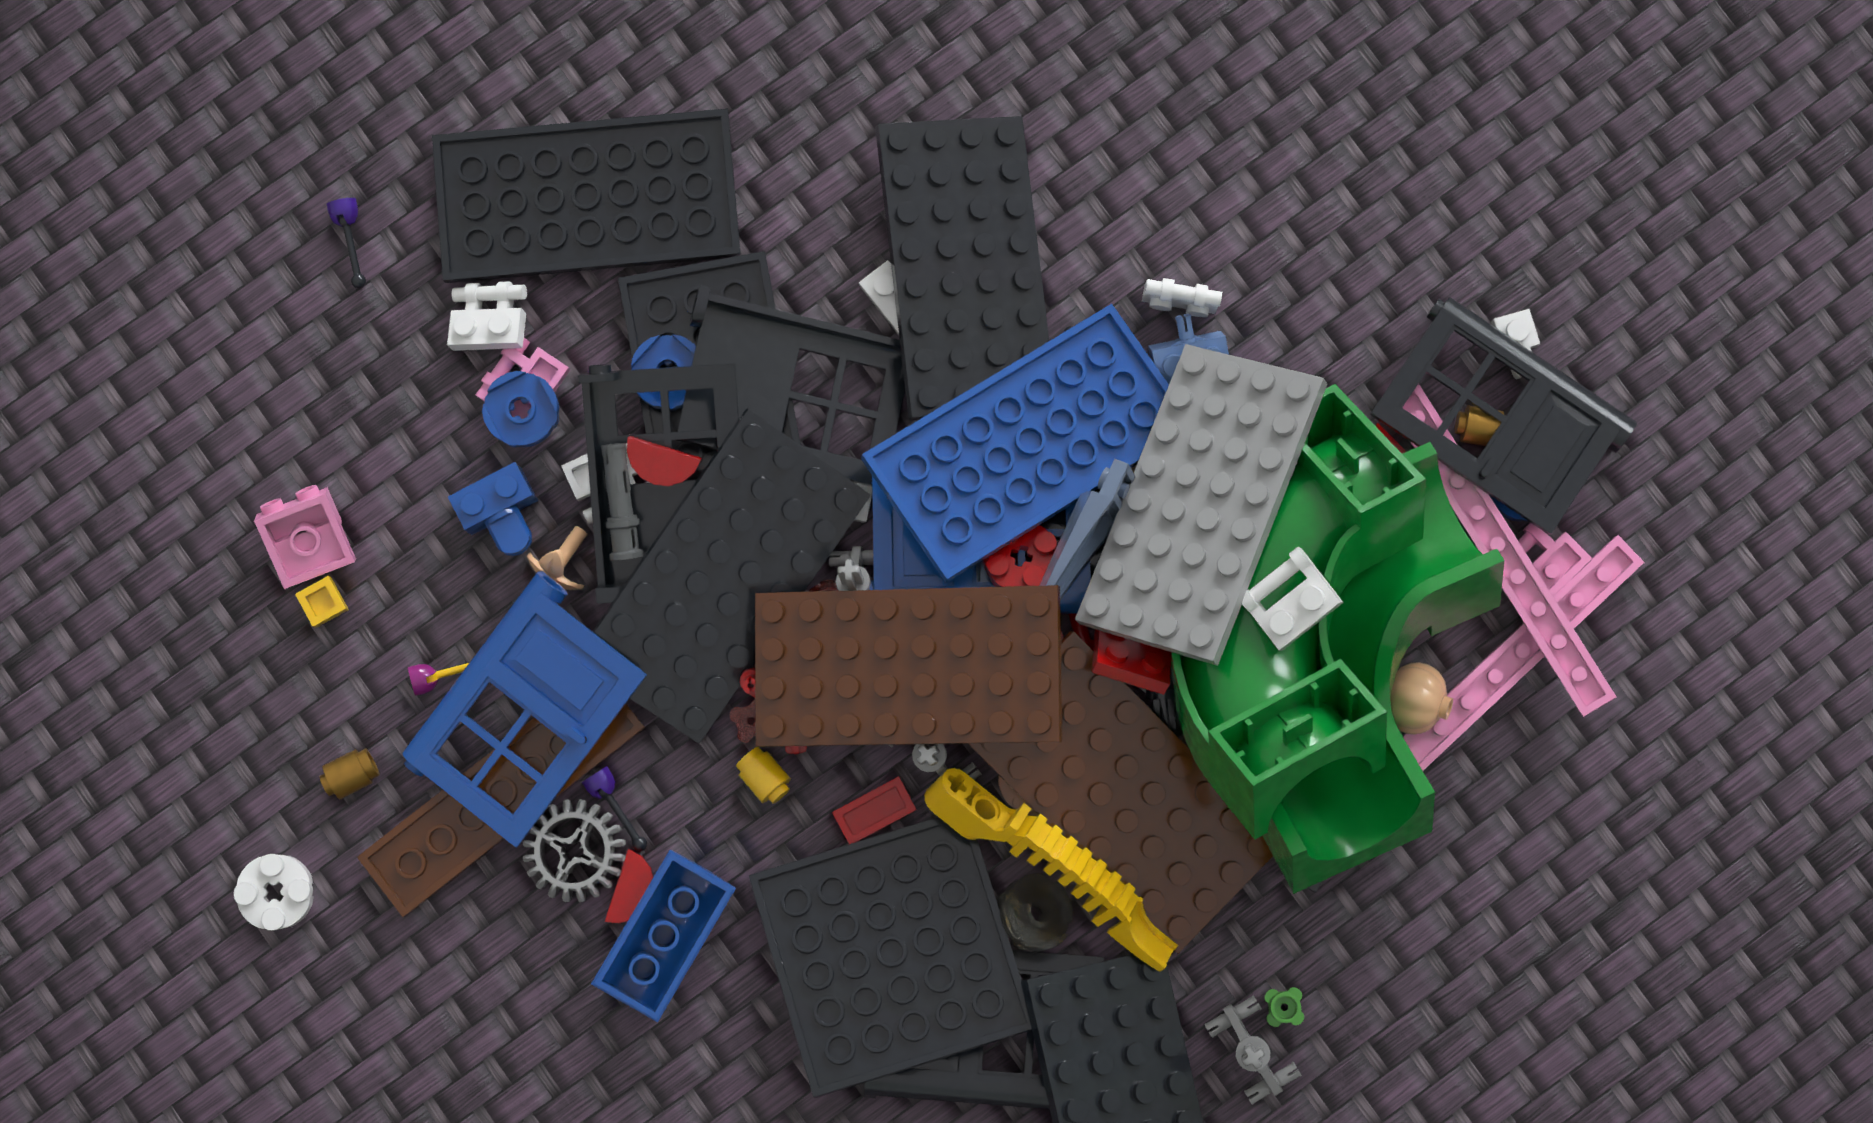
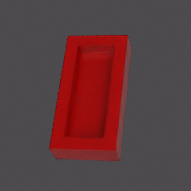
(874, 810)

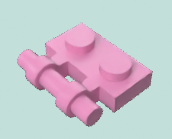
(539, 364)
(1560, 558)

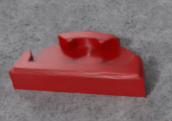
(659, 463)
(630, 887)

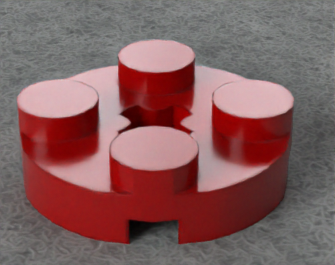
(1039, 546)

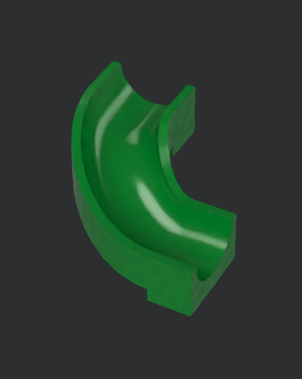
(1282, 714)
(1342, 809)

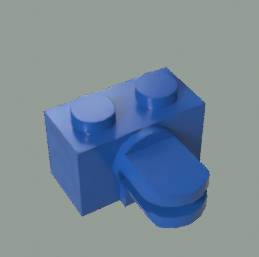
(496, 506)

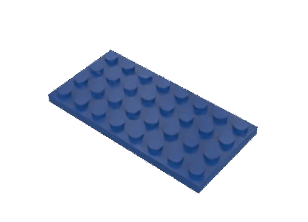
(1021, 443)

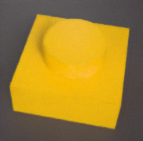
(321, 601)

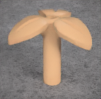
(555, 561)

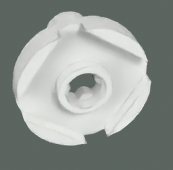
(296, 889)

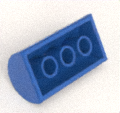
(663, 935)

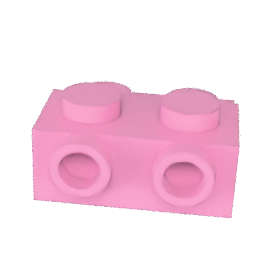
(304, 536)

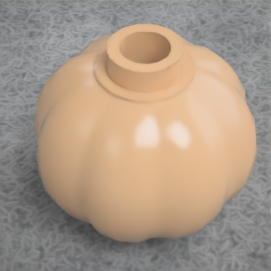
(1419, 698)

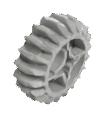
(565, 865)

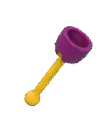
(425, 678)

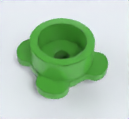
(1276, 1014)

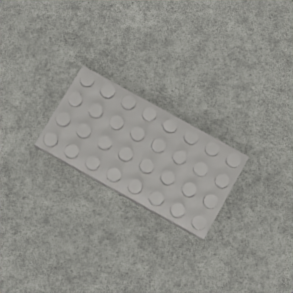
(1201, 503)

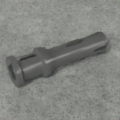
(622, 520)

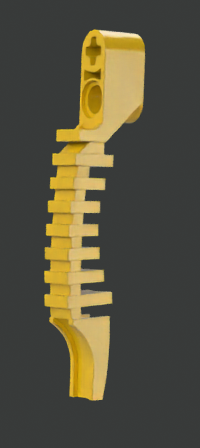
(981, 815)

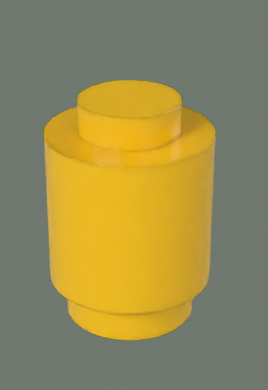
(763, 775)

